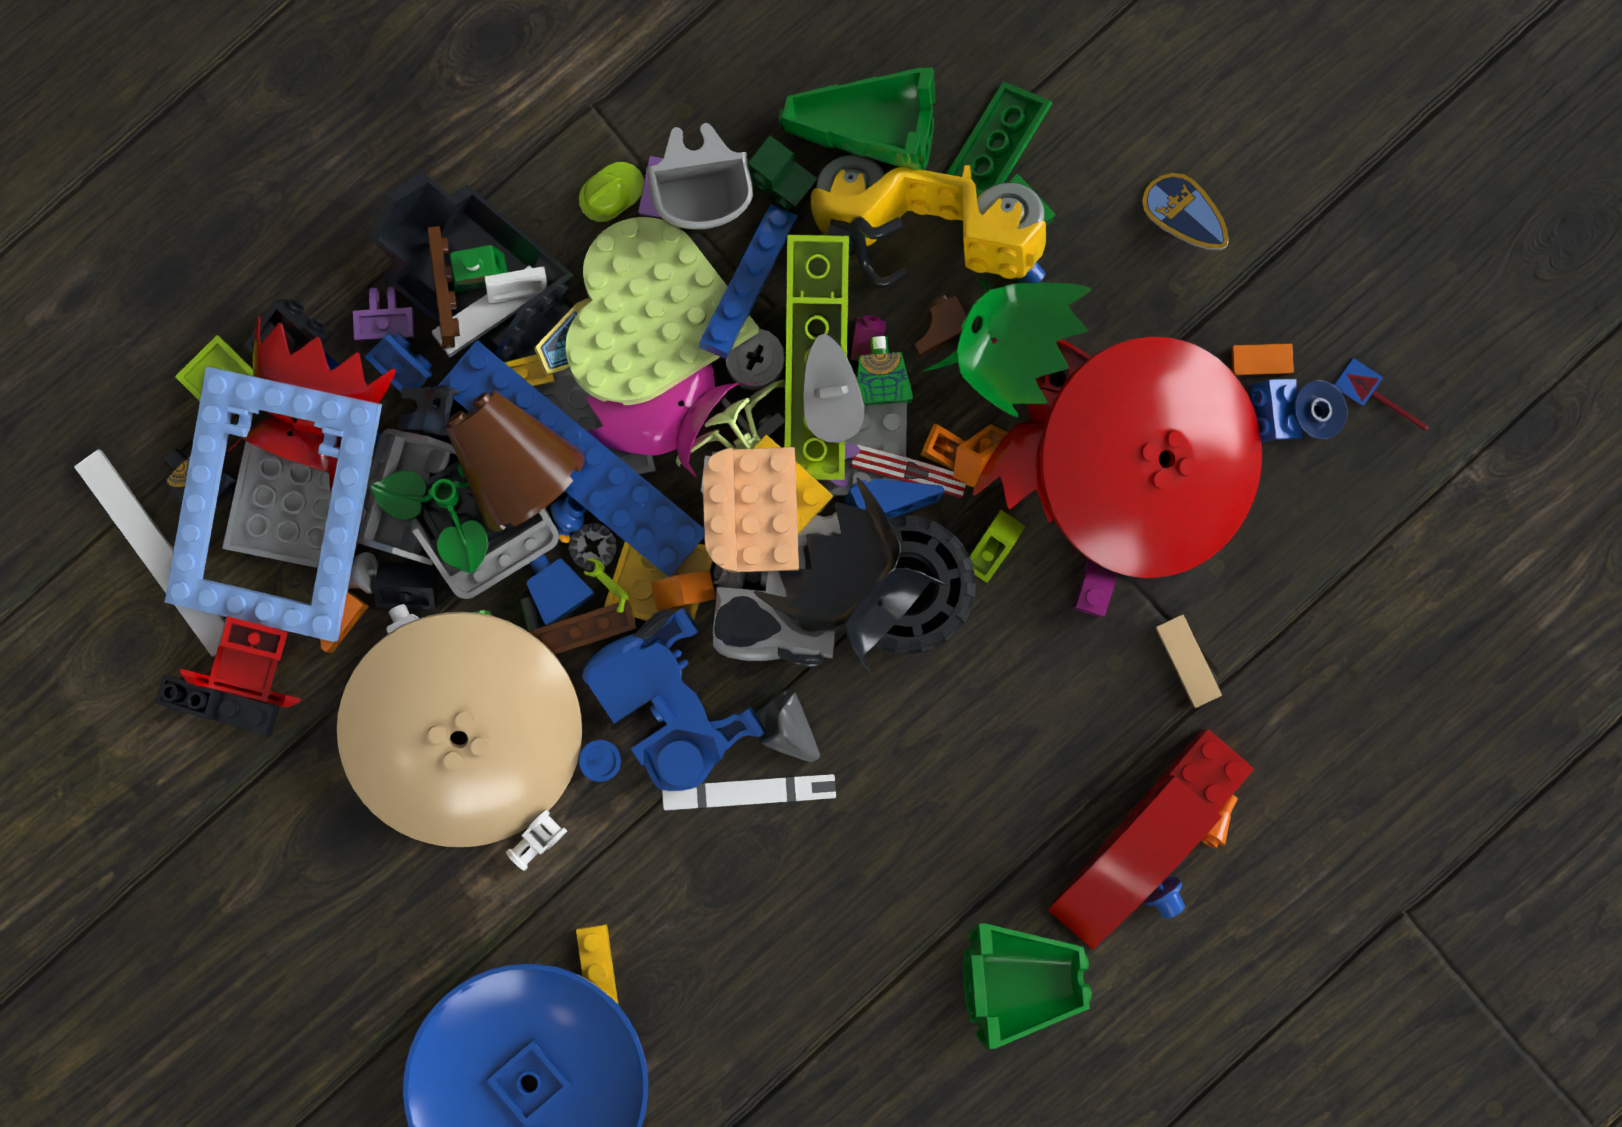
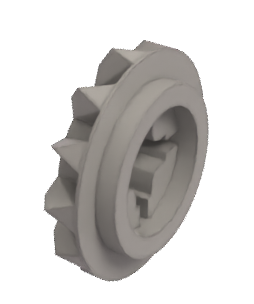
(595, 532)

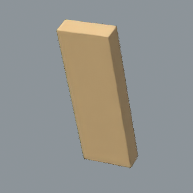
(1188, 661)

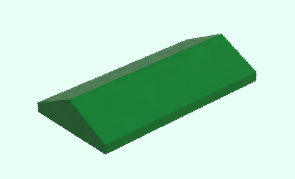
(1000, 136)

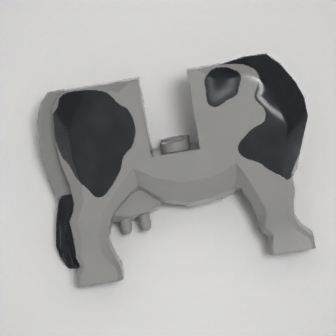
(757, 632)

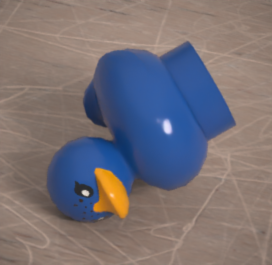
(568, 517)

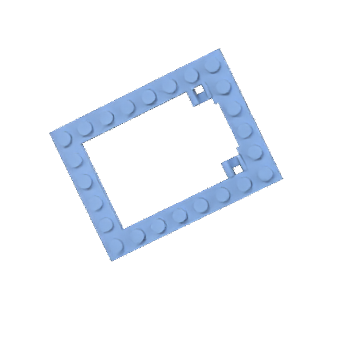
(337, 415)

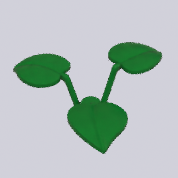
(401, 498)

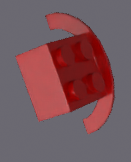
(246, 662)

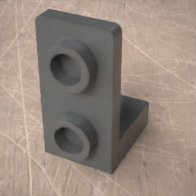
(768, 425)

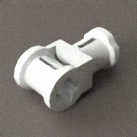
(537, 838)

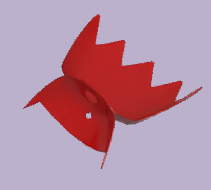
(308, 370)
(1019, 458)

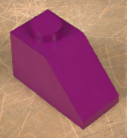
(1094, 590)

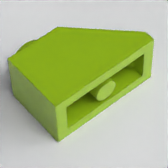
(995, 545)

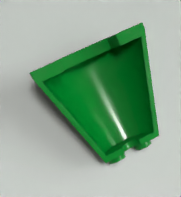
(1021, 983)

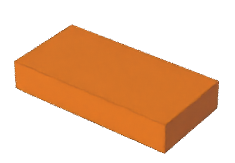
(1262, 359)

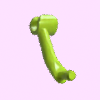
(608, 582)

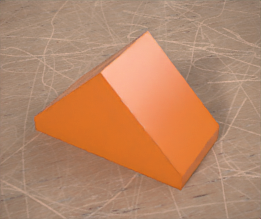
(941, 447)
(683, 590)

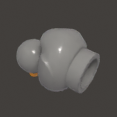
(734, 580)

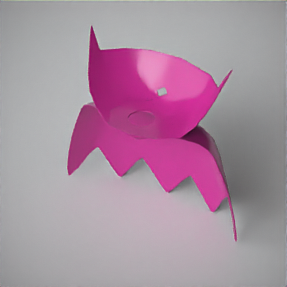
(660, 423)

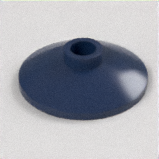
(1330, 409)

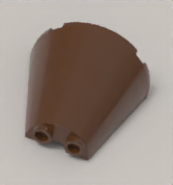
(510, 460)

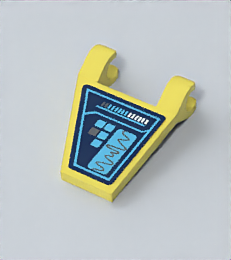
(552, 348)

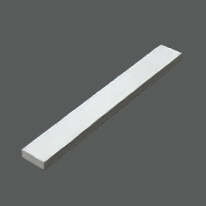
(144, 538)

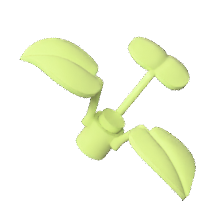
(729, 416)

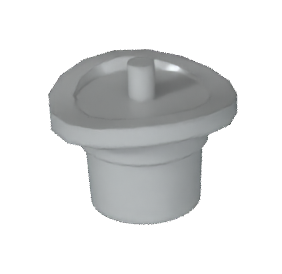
(363, 572)

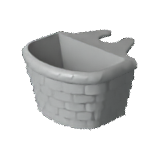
(700, 185)

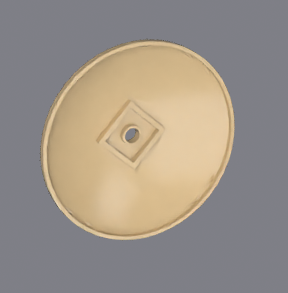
(469, 678)

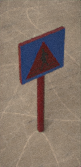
(1359, 384)

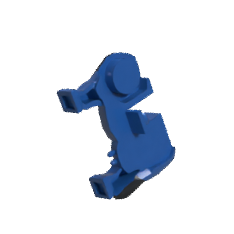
(645, 668)

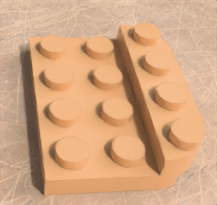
(751, 510)

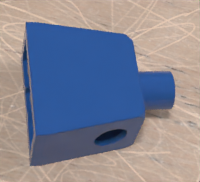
(557, 589)

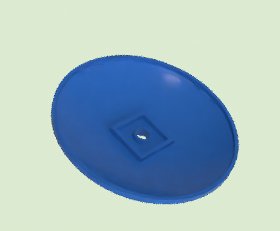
(521, 1023)

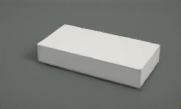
(515, 284)

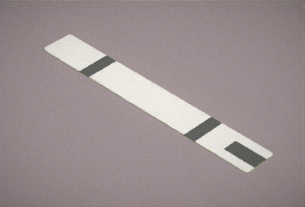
(752, 792)

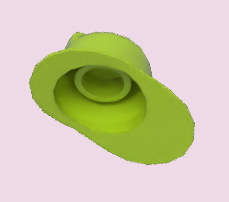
(611, 191)

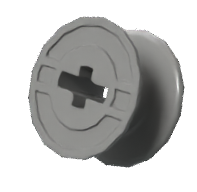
(765, 373)

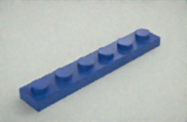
(747, 281)

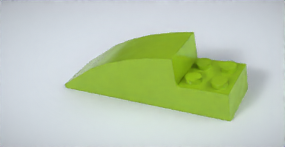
(814, 307)

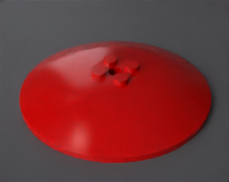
(1106, 448)

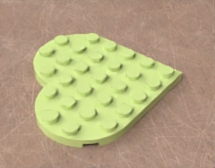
(645, 312)

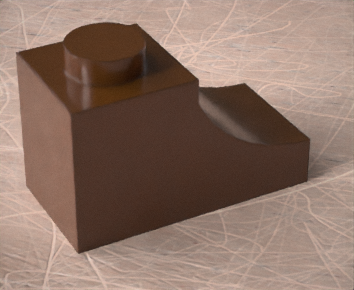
(945, 325)

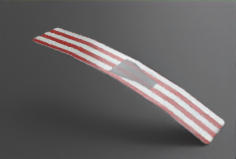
(907, 469)

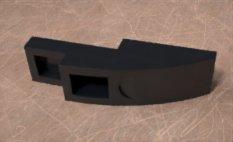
(217, 705)

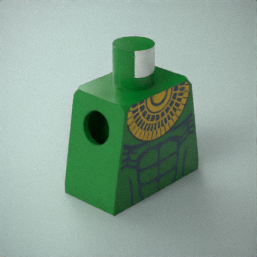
(473, 264)
(883, 375)

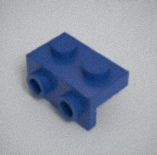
(393, 352)
(1275, 409)

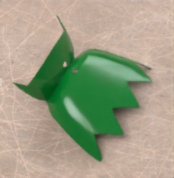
(1027, 326)

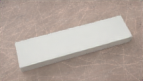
(480, 319)

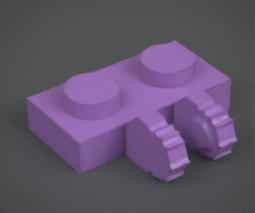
(376, 322)

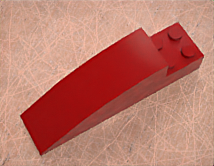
(1152, 839)

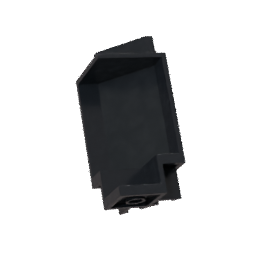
(468, 224)

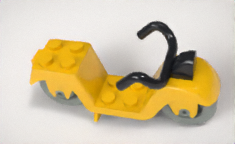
(1000, 228)

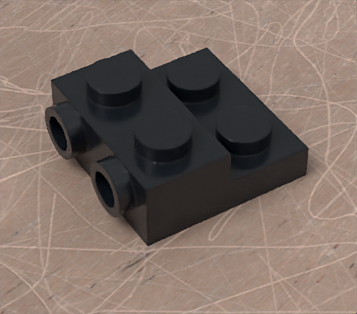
(297, 326)

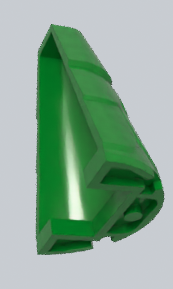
(870, 117)

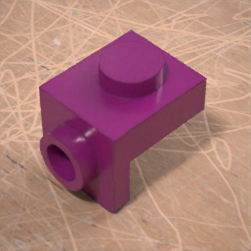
(866, 328)

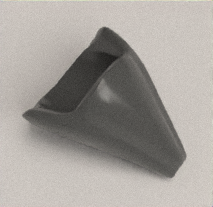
(788, 727)

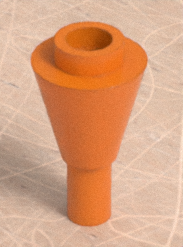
(1218, 833)

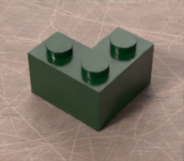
(777, 173)

